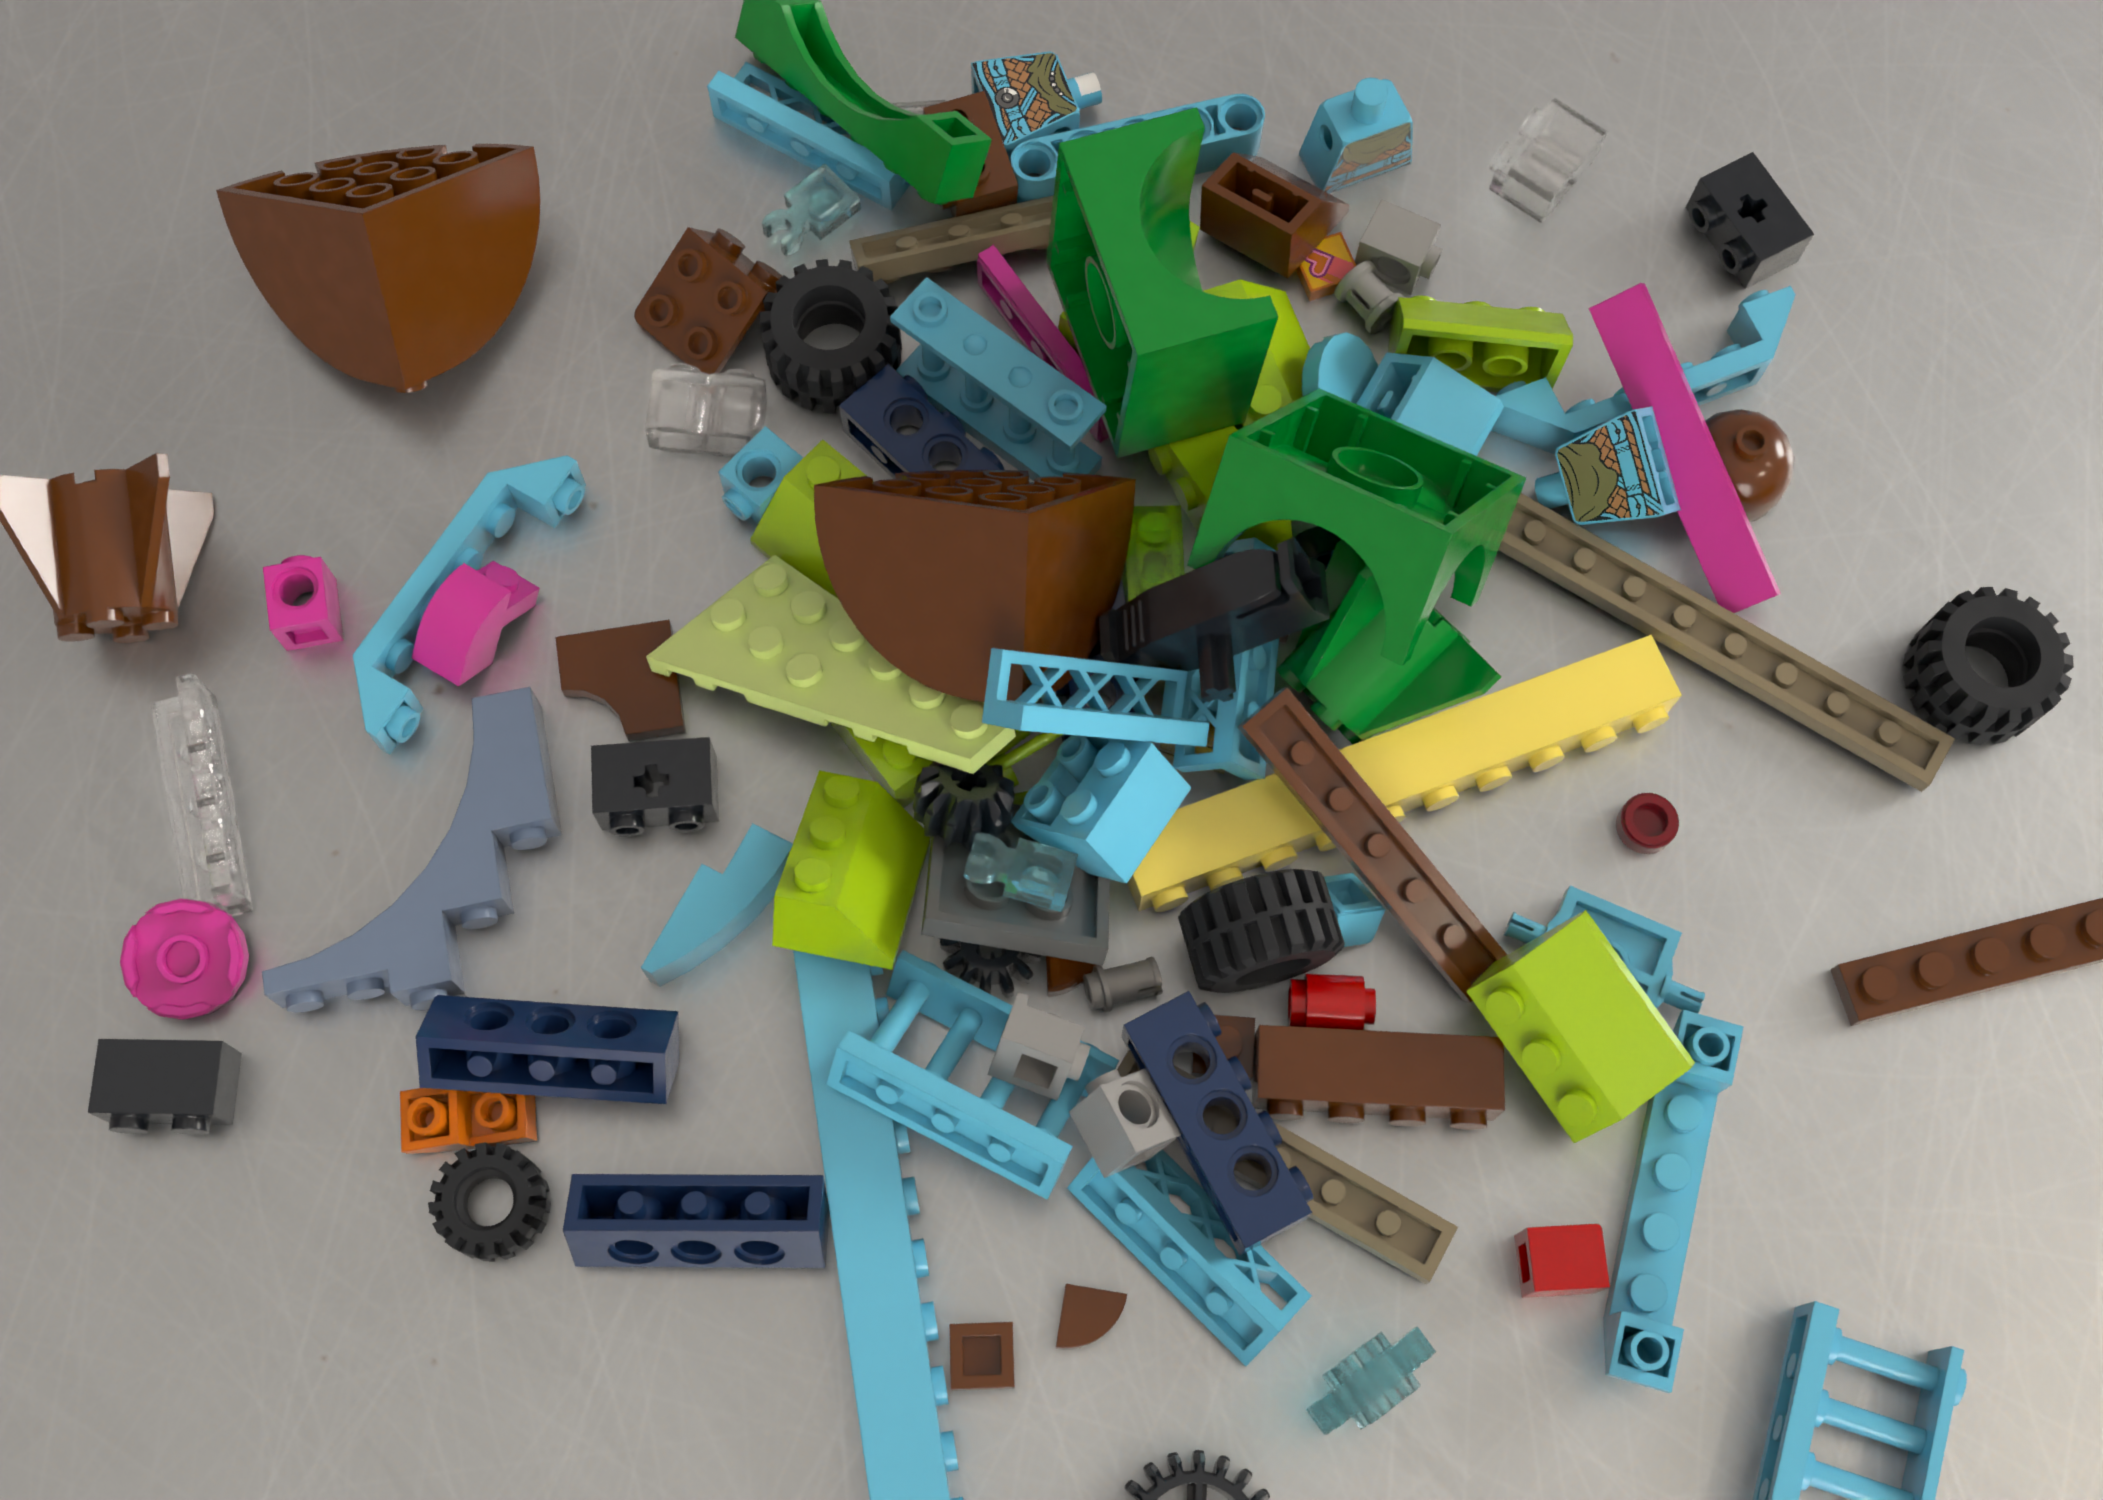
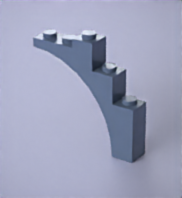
(465, 882)

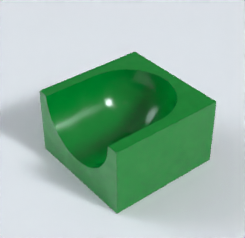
(1132, 293)

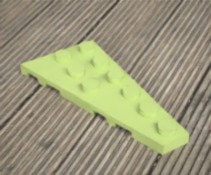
(804, 657)

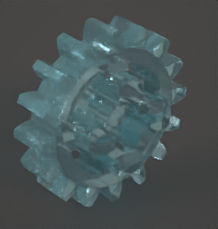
(1371, 1380)

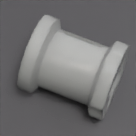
(1368, 296)

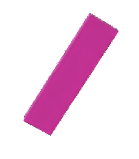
(1031, 322)

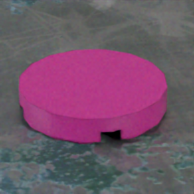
(184, 958)

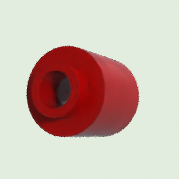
(1331, 1002)

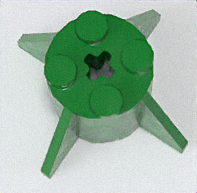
(1356, 687)

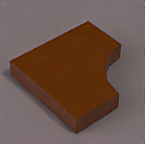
(615, 672)

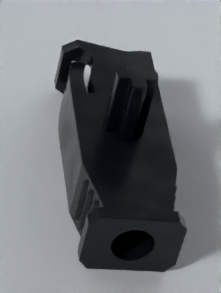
(1218, 614)

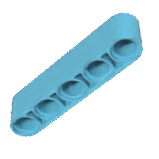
(1218, 141)

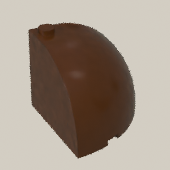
(392, 254)
(975, 563)

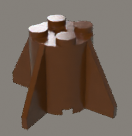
(108, 548)

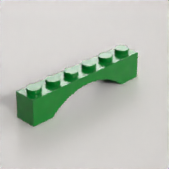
(931, 152)

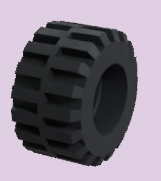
(819, 299)
(2016, 637)
(1261, 930)

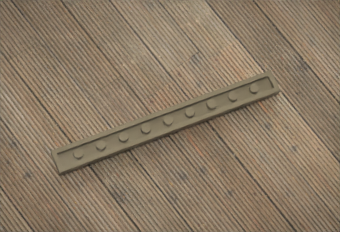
(1725, 644)

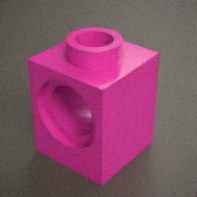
(316, 620)

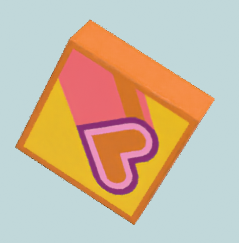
(1325, 267)

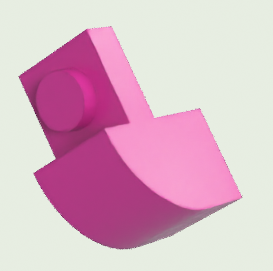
(467, 617)

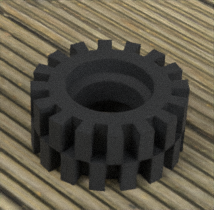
(460, 1179)

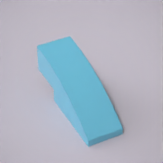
(718, 906)

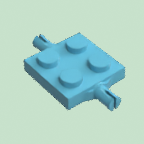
(1639, 941)

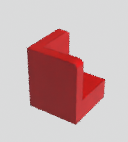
(1561, 1260)

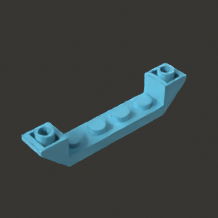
(1537, 418)
(540, 488)
(1661, 1208)

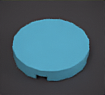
(1339, 366)

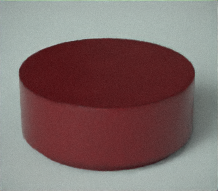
(1647, 823)

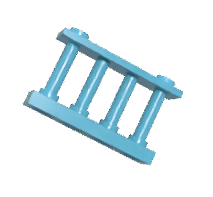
(997, 386)
(942, 1110)
(1804, 1404)

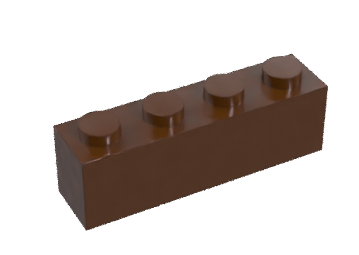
(1378, 1074)

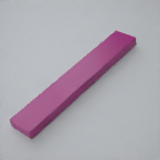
(1702, 484)

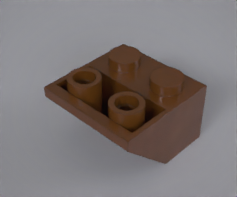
(1267, 212)

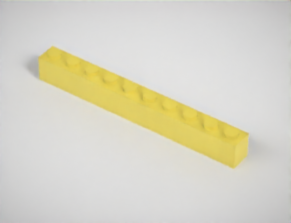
(1415, 768)

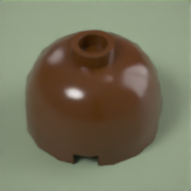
(1755, 457)

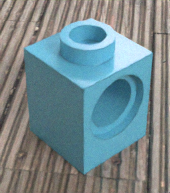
(760, 457)

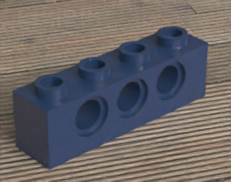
(895, 401)
(548, 1049)
(1246, 1214)
(697, 1220)

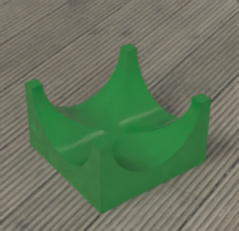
(1381, 487)

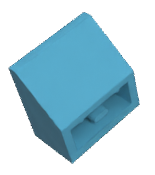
(1432, 400)
(1103, 803)

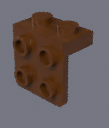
(705, 298)

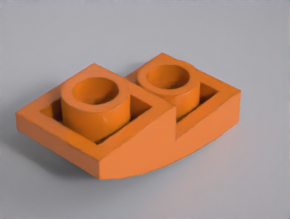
(460, 1119)

